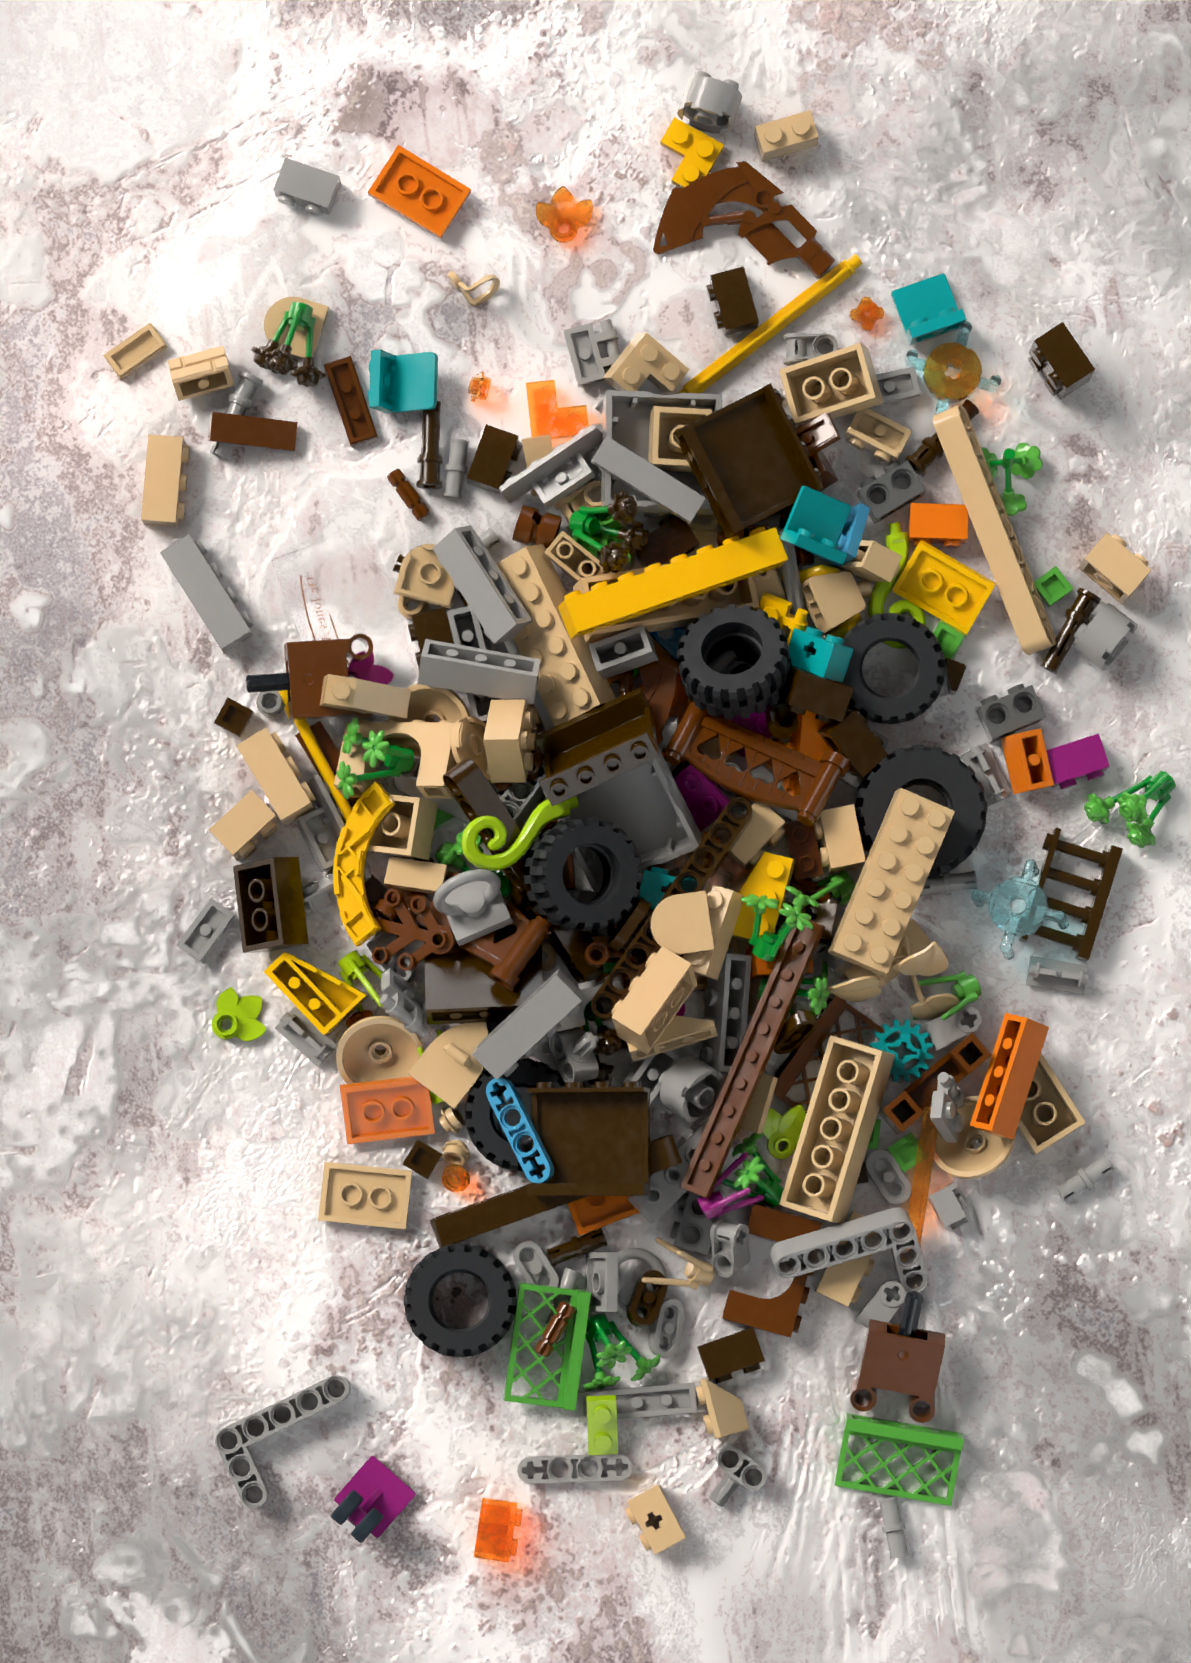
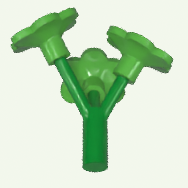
(1022, 462)

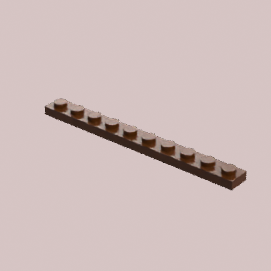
(751, 1060)

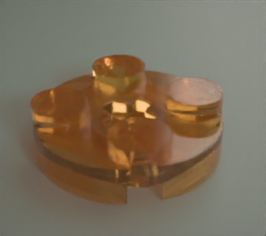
(944, 386)

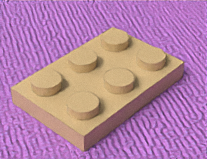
(365, 1195)

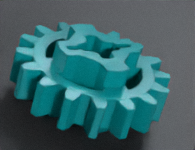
(904, 1037)

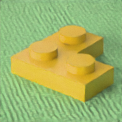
(697, 148)

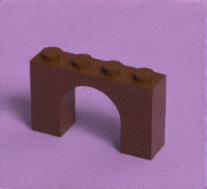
(911, 1101)
(777, 1313)

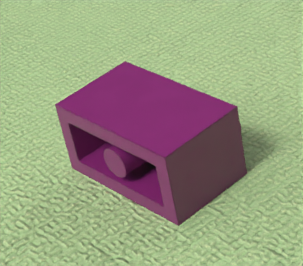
(1077, 760)

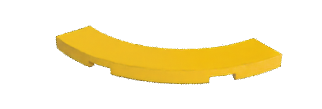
(350, 862)

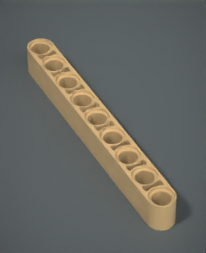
(994, 530)

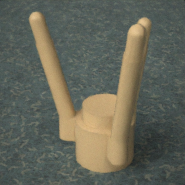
(696, 1270)

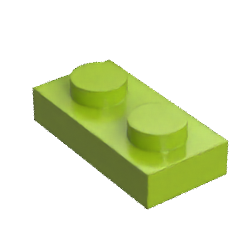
(602, 1425)

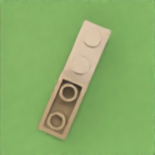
(573, 558)

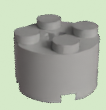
(710, 103)
(1104, 635)
(691, 1089)

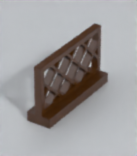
(803, 1054)

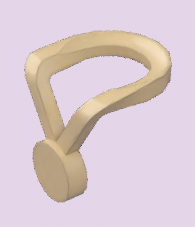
(457, 284)

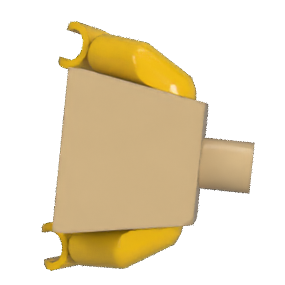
(833, 598)

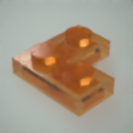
(547, 417)

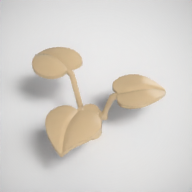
(926, 963)

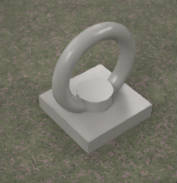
(472, 904)
(605, 1280)

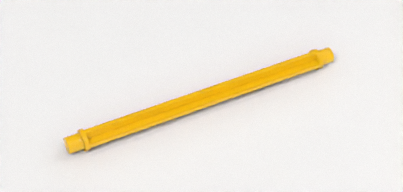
(772, 326)

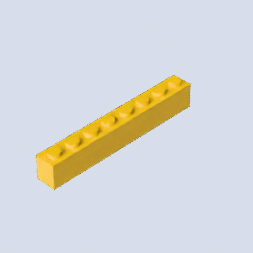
(673, 582)

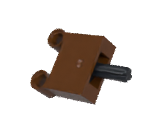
(305, 669)
(900, 1361)

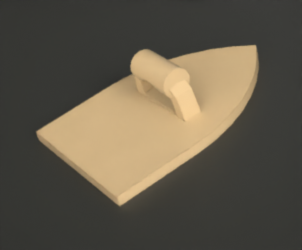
(448, 1062)

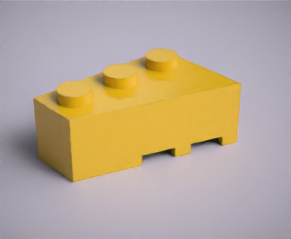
(769, 879)
(315, 992)

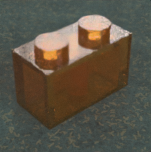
(496, 1529)

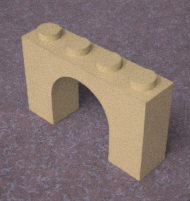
(430, 737)

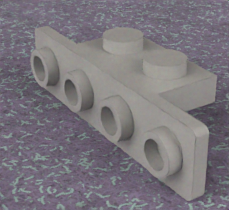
(557, 472)
(323, 827)

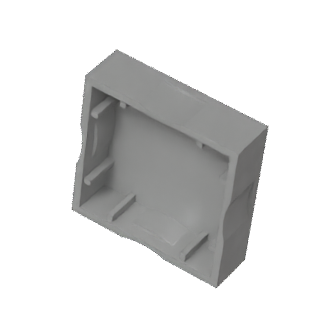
(627, 422)
(647, 809)

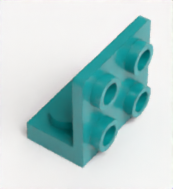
(927, 309)
(817, 524)

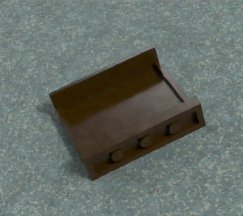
(748, 459)
(597, 746)
(463, 992)
(593, 1139)

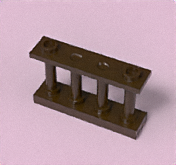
(1098, 888)

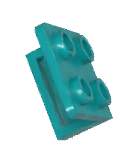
(403, 381)

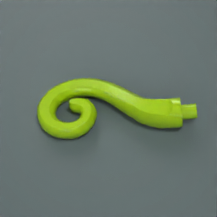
(899, 543)
(539, 818)

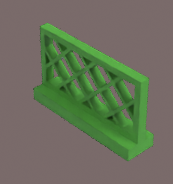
(572, 1352)
(906, 1434)

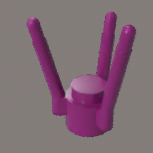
(717, 1205)

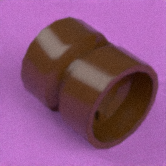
(536, 527)

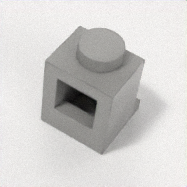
(949, 1207)

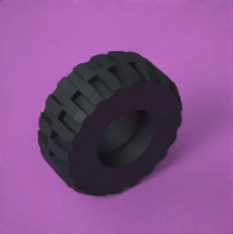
(934, 769)

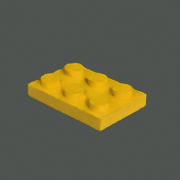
(943, 587)

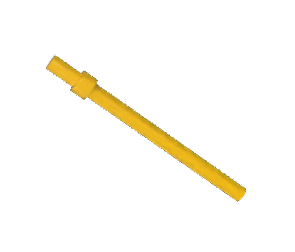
(319, 759)

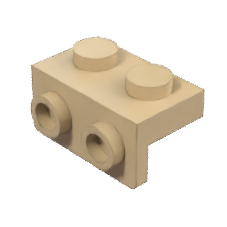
(878, 435)

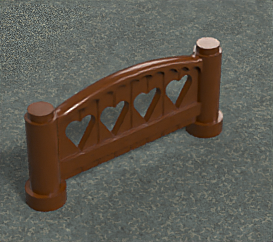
(815, 777)
(506, 956)

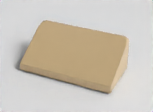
(759, 1106)

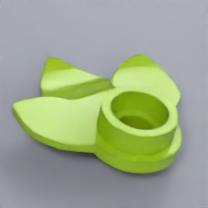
(242, 1014)
(783, 1128)

